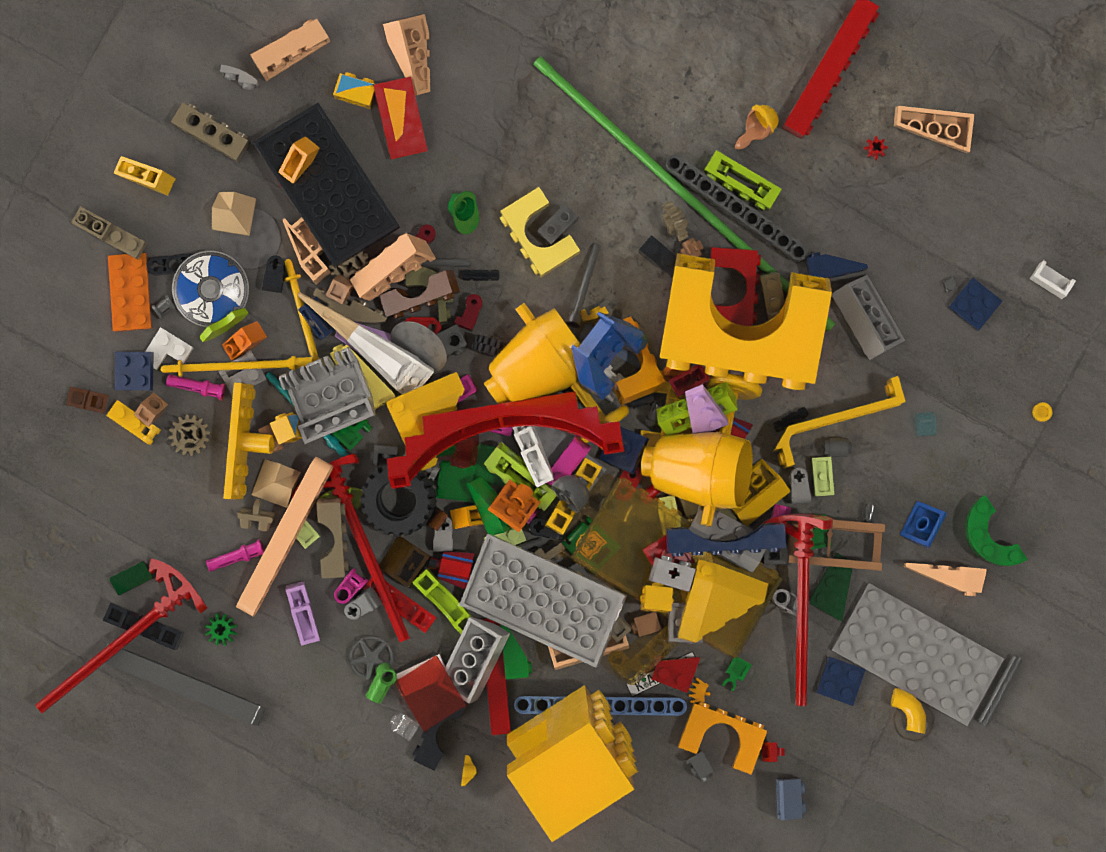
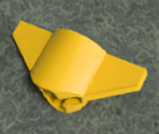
(469, 771)

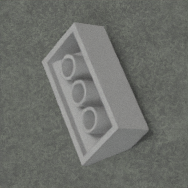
(868, 317)
(475, 657)

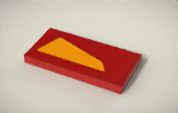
(400, 117)

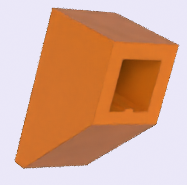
(244, 340)

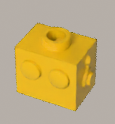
(656, 598)

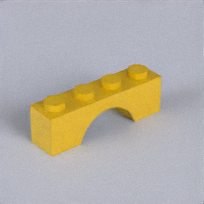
(562, 514)

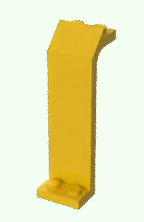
(892, 389)

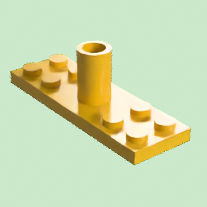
(242, 441)

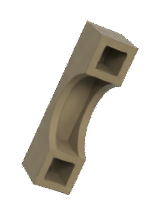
(330, 514)

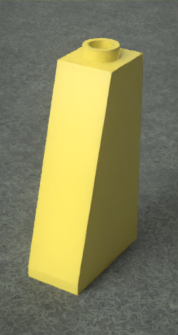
(379, 390)

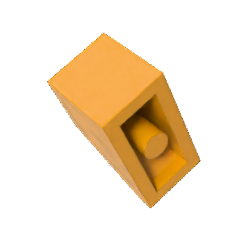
(465, 517)

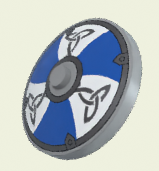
(209, 287)

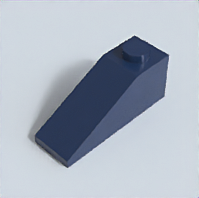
(831, 266)

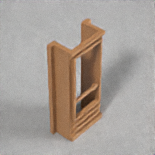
(874, 528)

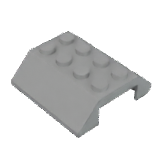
(329, 395)

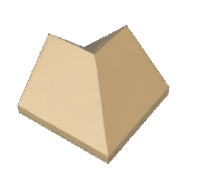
(233, 213)
(276, 483)

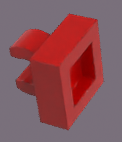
(770, 752)

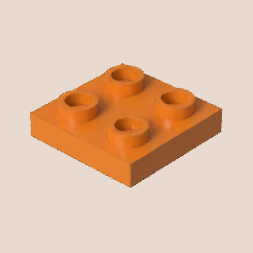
(514, 505)

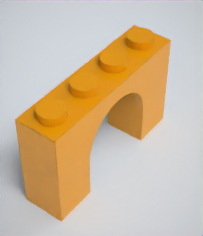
(642, 383)
(750, 736)

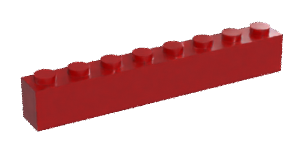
(830, 67)

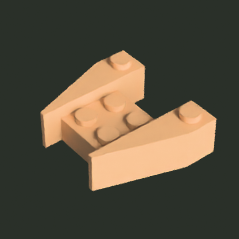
(307, 250)

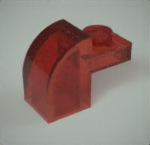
(466, 452)

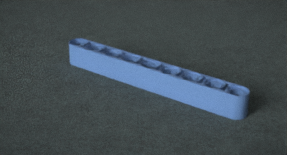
(628, 710)

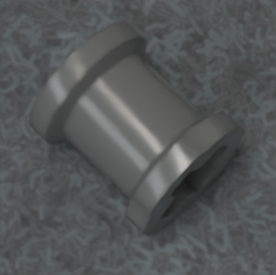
(164, 307)

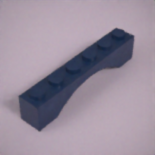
(766, 536)

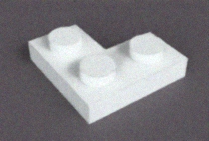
(166, 343)

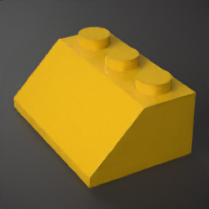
(764, 491)

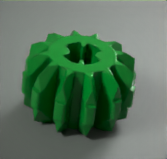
(226, 634)

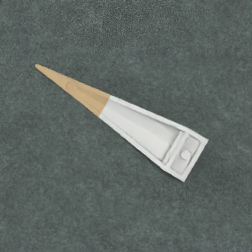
(394, 363)

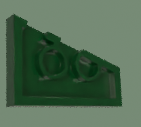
(833, 590)

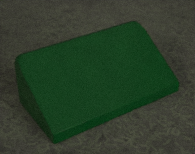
(131, 578)

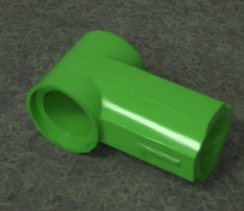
(381, 684)

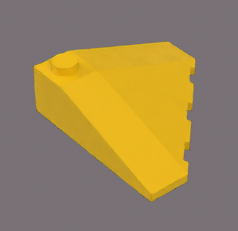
(432, 398)
(717, 597)

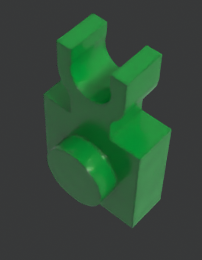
(738, 670)

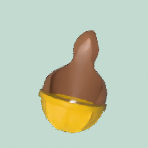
(759, 125)

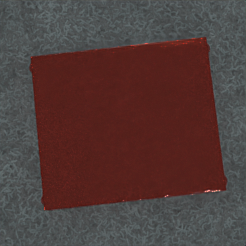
(430, 693)

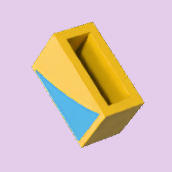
(354, 90)
(286, 428)

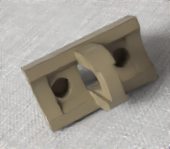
(256, 514)

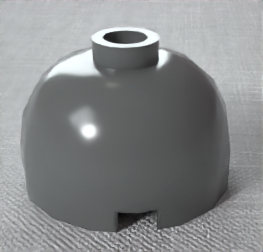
(572, 491)

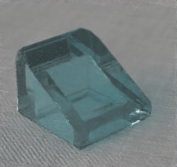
(925, 424)

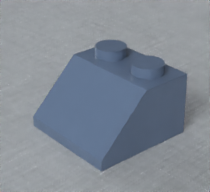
(789, 798)

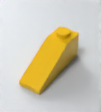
(144, 175)

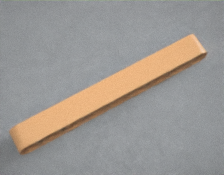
(284, 536)

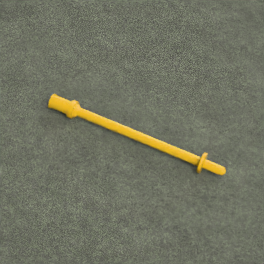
(292, 278)
(292, 363)

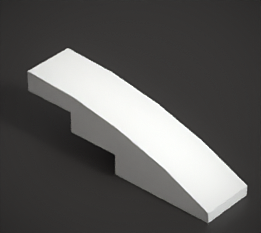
(533, 454)

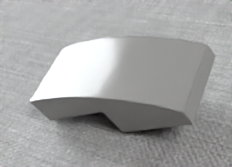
(244, 79)

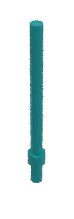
(332, 441)

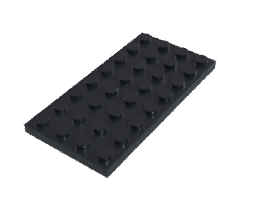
(333, 191)

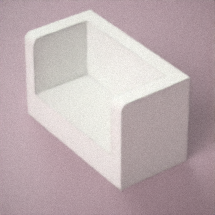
(1052, 280)

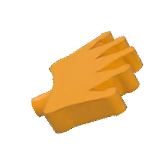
(700, 691)

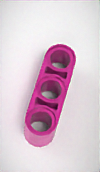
(569, 458)

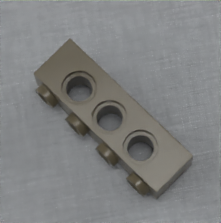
(183, 119)

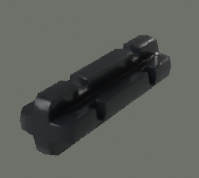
(480, 275)
(790, 419)

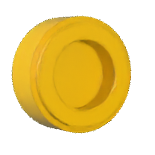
(1042, 412)

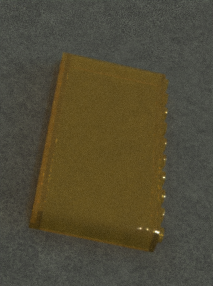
(632, 522)

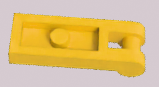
(125, 417)

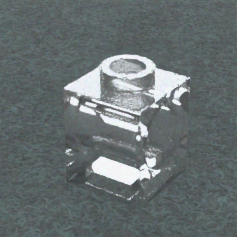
(404, 725)

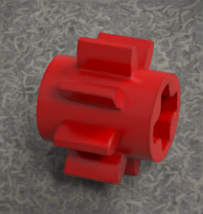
(875, 154)

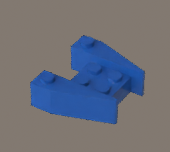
(600, 349)

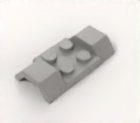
(727, 529)

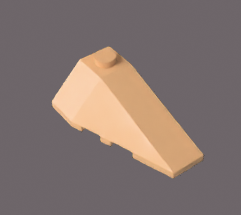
(409, 45)
(959, 578)

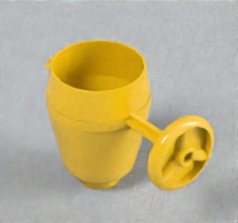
(541, 364)
(705, 466)

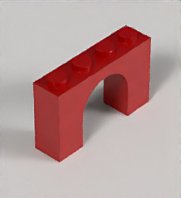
(746, 263)

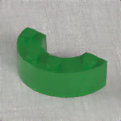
(980, 541)

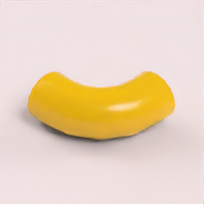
(912, 708)

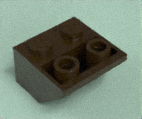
(404, 561)

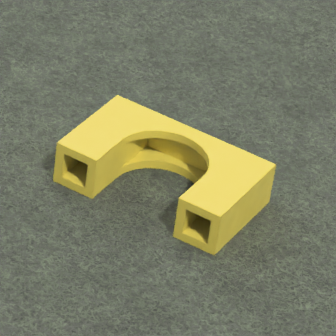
(543, 259)

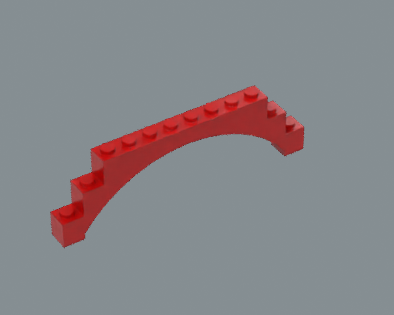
(451, 427)

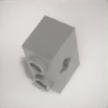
(661, 575)

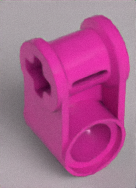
(350, 586)

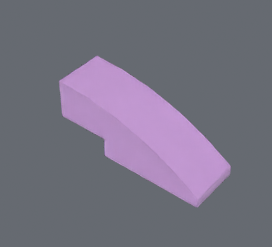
(302, 613)

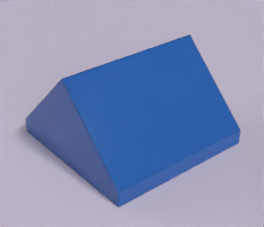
(923, 524)

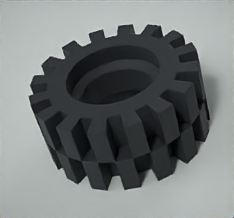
(487, 346)

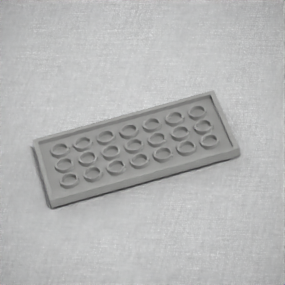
(543, 600)
(917, 654)

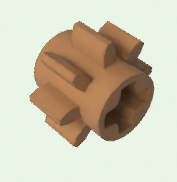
(692, 247)

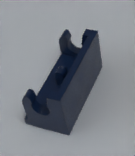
(315, 321)

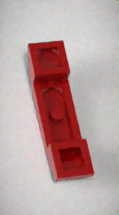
(408, 608)

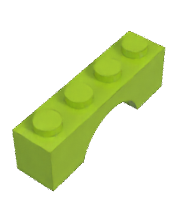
(443, 599)

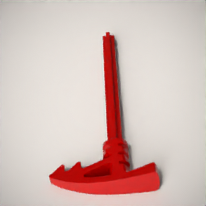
(341, 491)
(803, 534)
(175, 597)

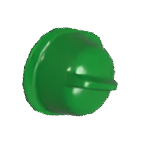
(464, 211)

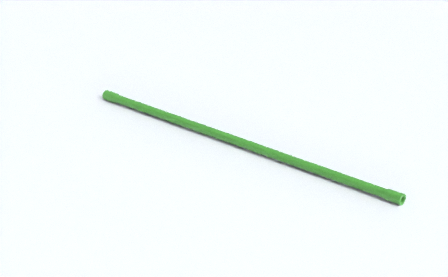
(549, 71)

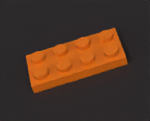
(129, 293)

